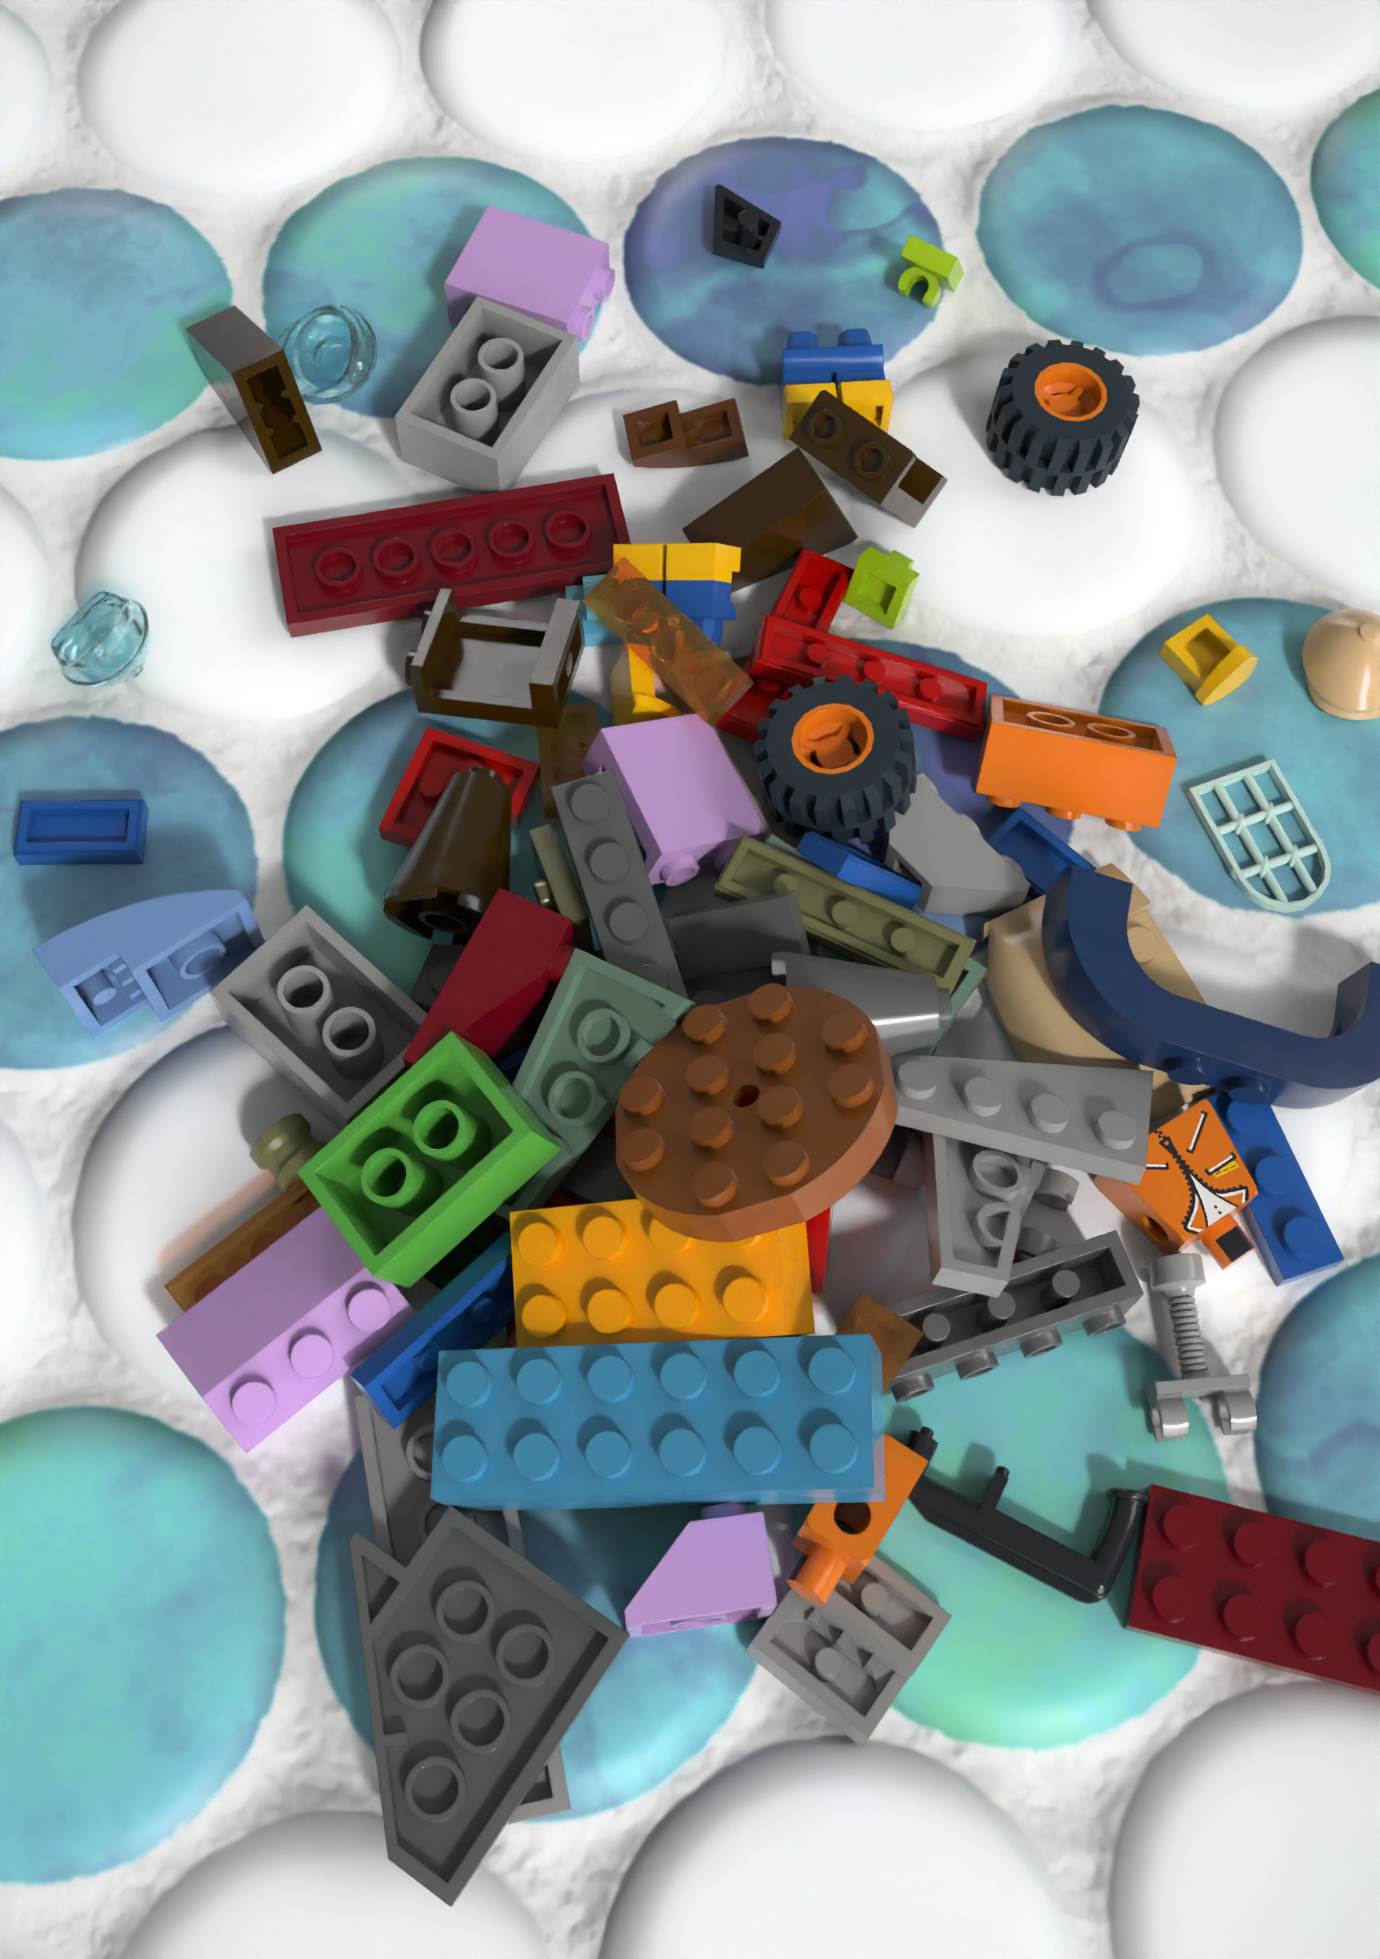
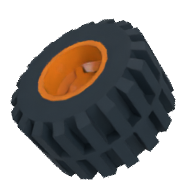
(1061, 417)
(836, 759)

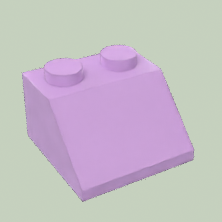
(708, 1577)

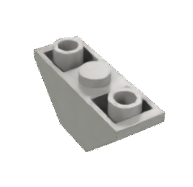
(951, 859)

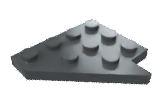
(468, 1689)

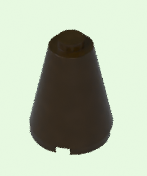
(455, 859)

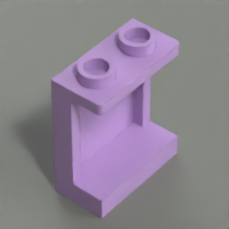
(532, 271)
(677, 794)

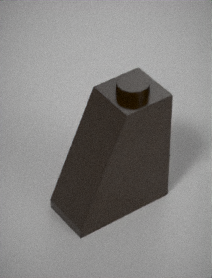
(255, 387)
(774, 520)

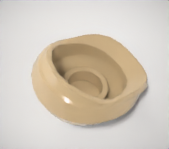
(1344, 664)

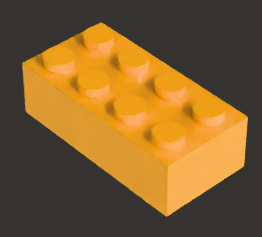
(628, 1279)

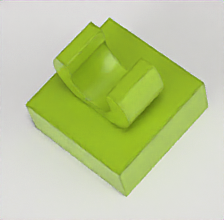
(930, 265)
(882, 586)

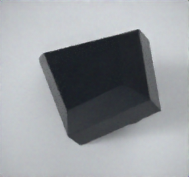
(742, 229)

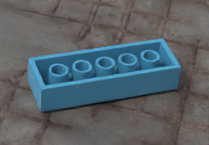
(660, 1424)

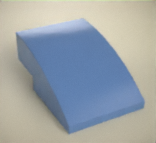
(150, 953)

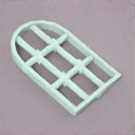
(1268, 814)

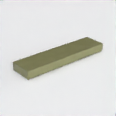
(847, 915)

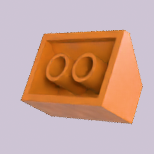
(1074, 763)

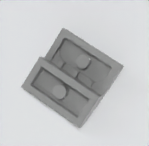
(852, 1650)

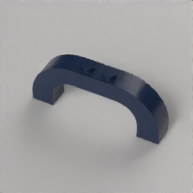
(1189, 1040)

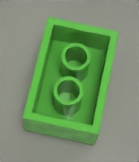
(428, 1161)

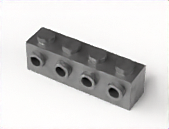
(1045, 1298)

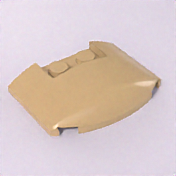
(1038, 1020)

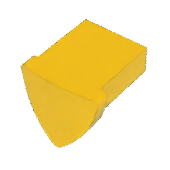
(1208, 659)
(634, 692)

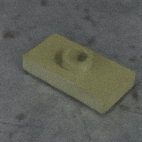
(557, 886)

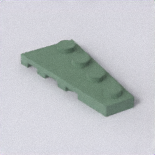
(582, 1058)

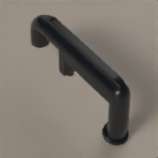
(1019, 1545)

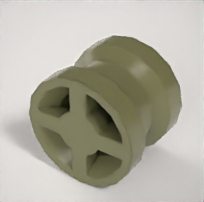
(286, 1149)

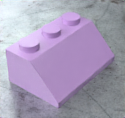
(283, 1329)

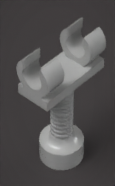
(1046, 1186)
(1236, 1412)

